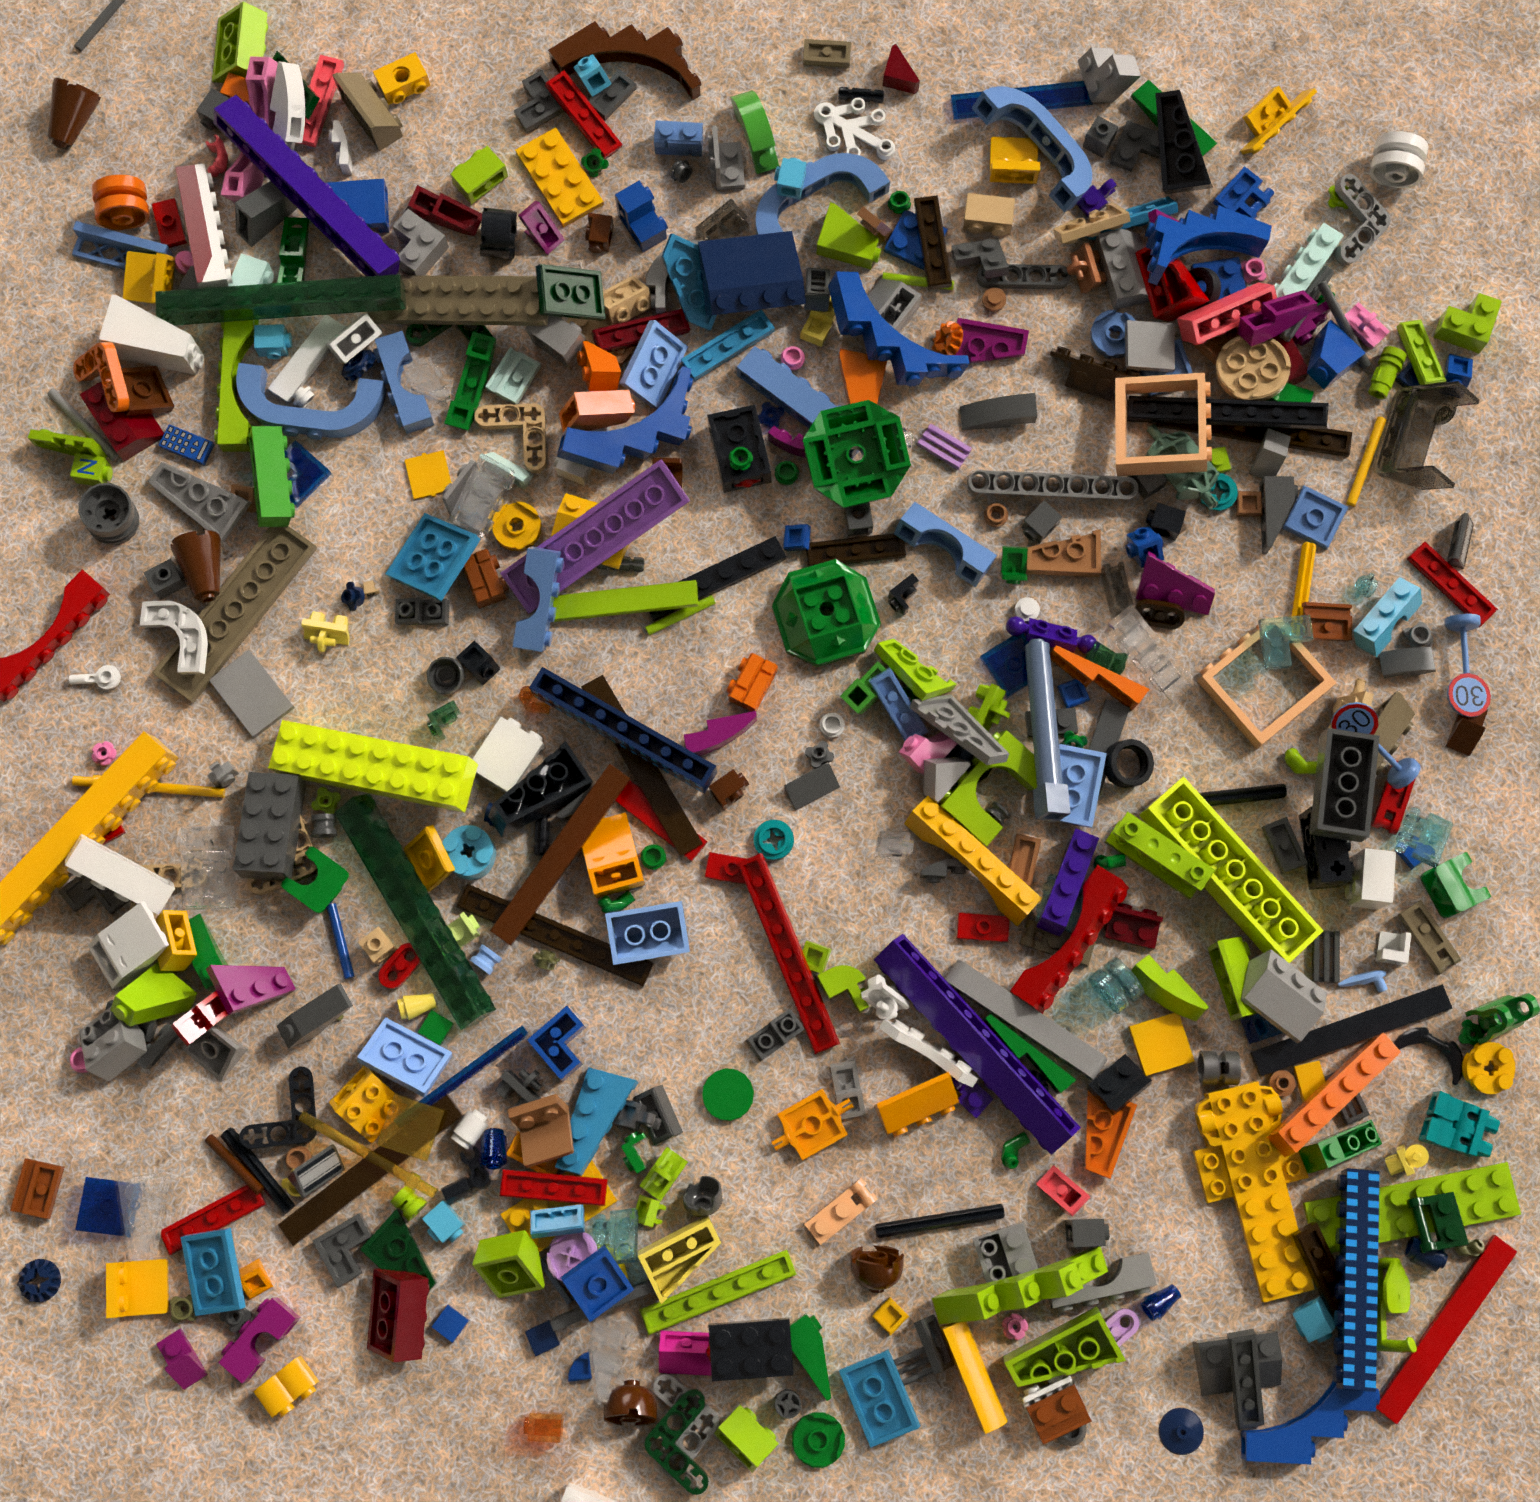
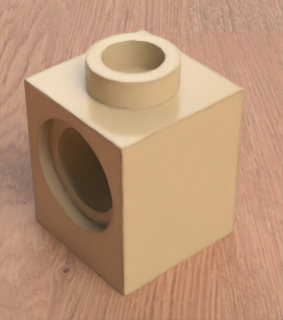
(378, 945)

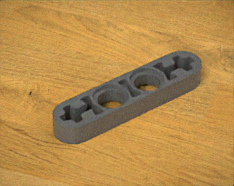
(1023, 277)

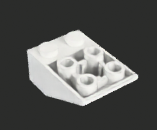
(128, 946)

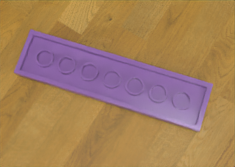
(604, 530)

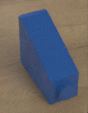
(1332, 355)

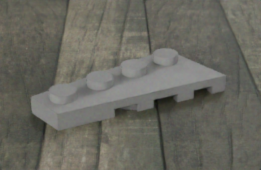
(201, 500)
(959, 725)

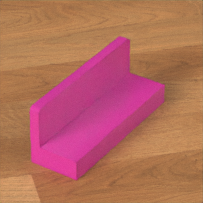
(684, 1353)

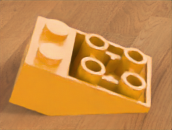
(612, 857)

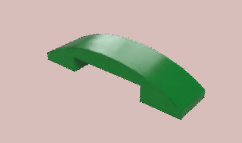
(472, 382)

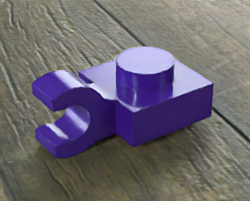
(1095, 198)
(972, 1099)

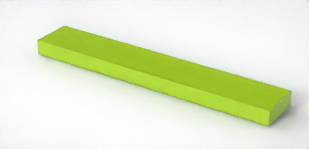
(626, 600)
(717, 1292)

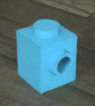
(592, 75)
(790, 177)
(272, 341)
(444, 1223)
(1314, 1320)

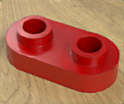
(399, 964)

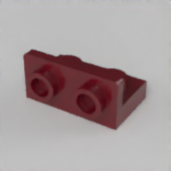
(1134, 926)

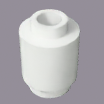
(470, 1128)

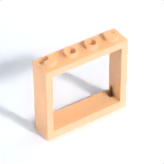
(1163, 463)
(1236, 715)

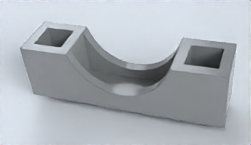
(1132, 1274)

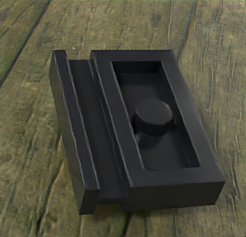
(1119, 1084)

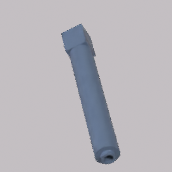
(1051, 795)

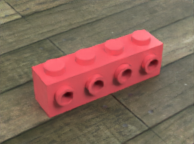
(1224, 313)

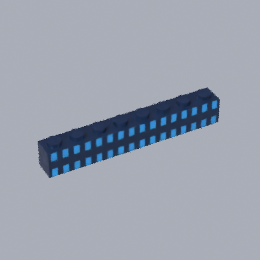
(623, 730)
(1357, 1280)

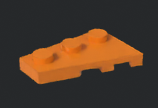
(1105, 1135)

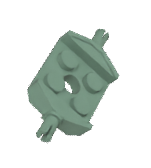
(1191, 484)

